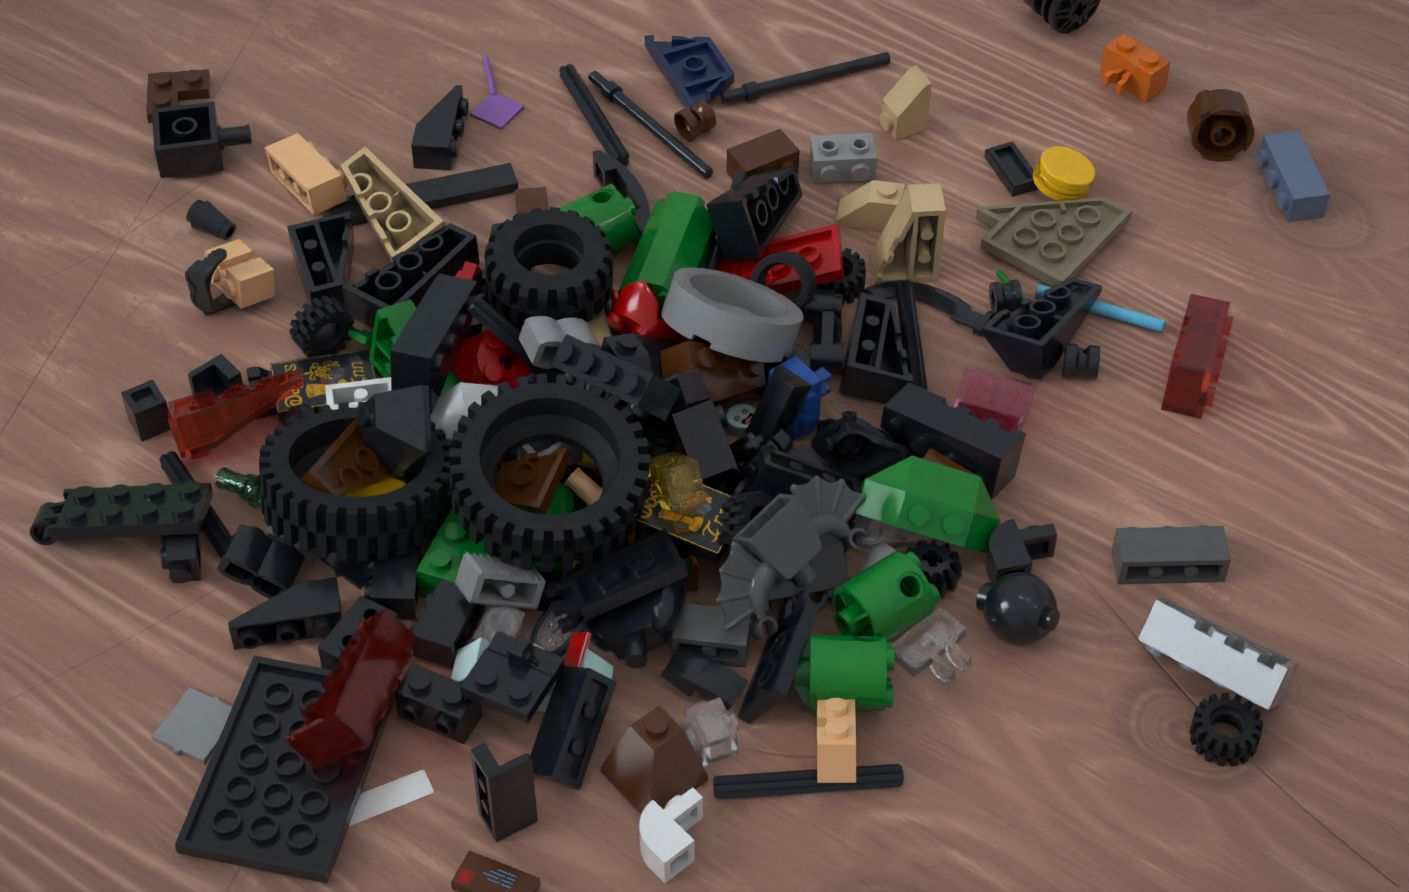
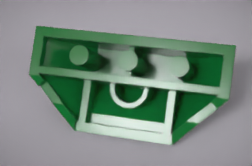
(931, 502)

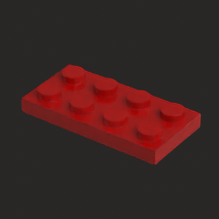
(818, 246)

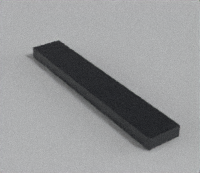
(448, 190)

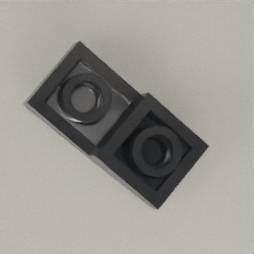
(698, 673)

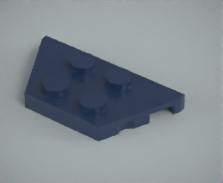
(691, 67)

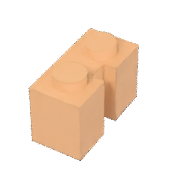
(242, 276)
(836, 741)

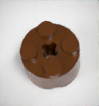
(1220, 124)

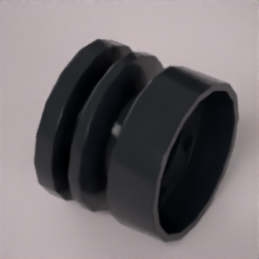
(1064, 15)

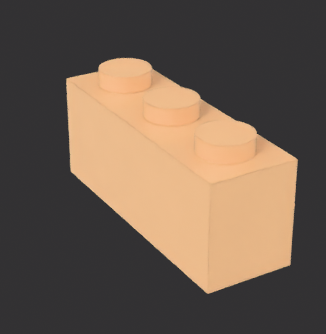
(306, 173)

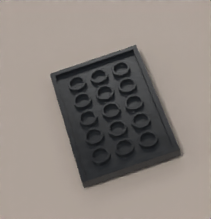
(260, 796)

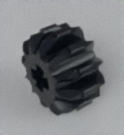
(938, 565)

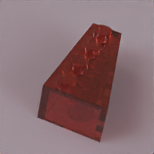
(355, 692)

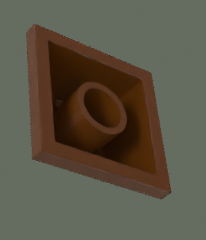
(654, 761)

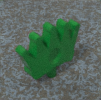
(363, 336)

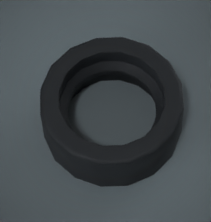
(799, 264)

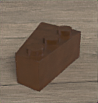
(722, 373)

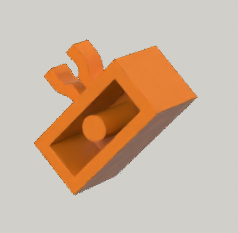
(1134, 68)

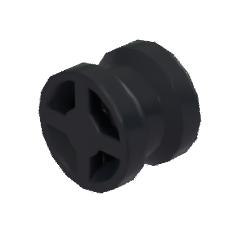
(1005, 295)

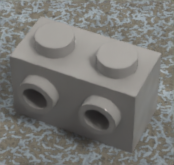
(842, 158)

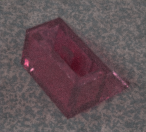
(995, 397)

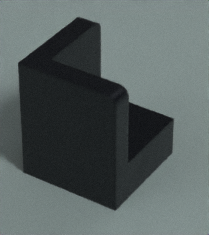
(214, 375)
(146, 410)

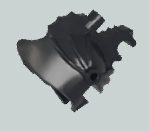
(855, 446)

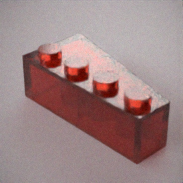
(1196, 355)

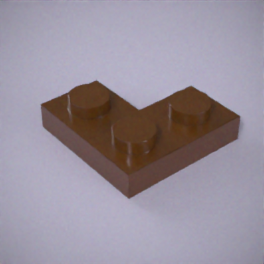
(168, 88)

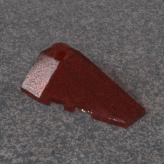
(208, 420)

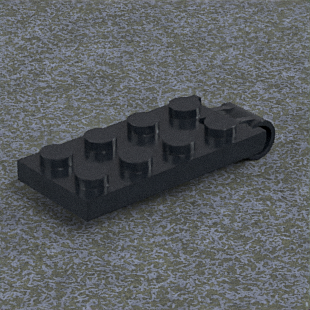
(123, 512)

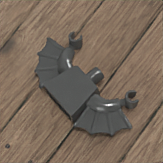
(780, 546)

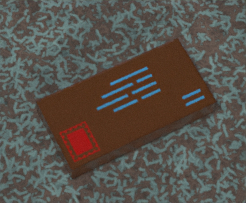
(487, 875)

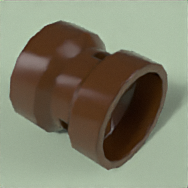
(697, 119)

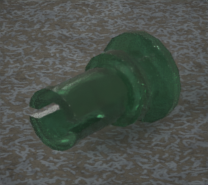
(245, 486)

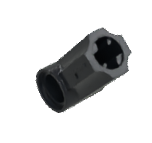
(826, 347)

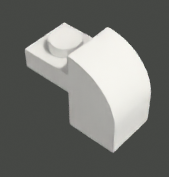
(664, 837)

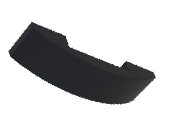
(610, 171)

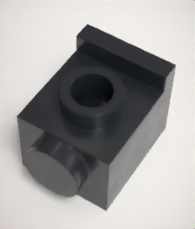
(182, 557)

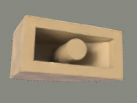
(907, 105)
(869, 205)

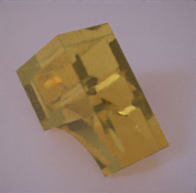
(677, 482)

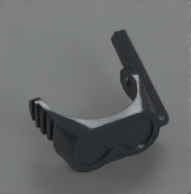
(199, 281)

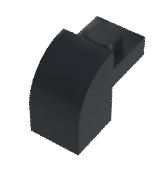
(1014, 549)

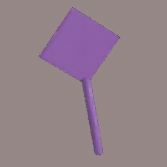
(495, 108)

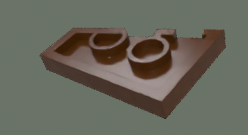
(531, 480)

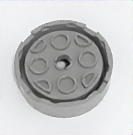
(732, 314)

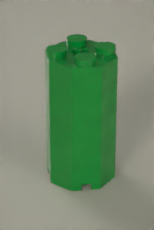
(673, 239)

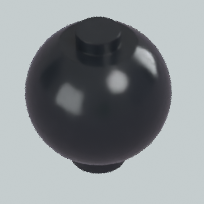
(1018, 608)

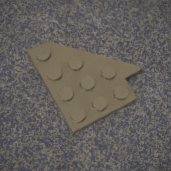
(1052, 236)

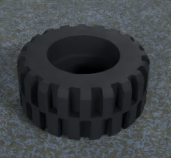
(549, 239)

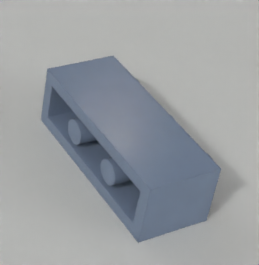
(1293, 176)

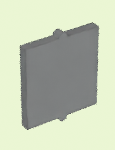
(194, 726)

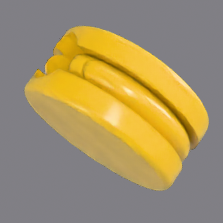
(1063, 173)

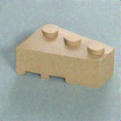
(912, 238)

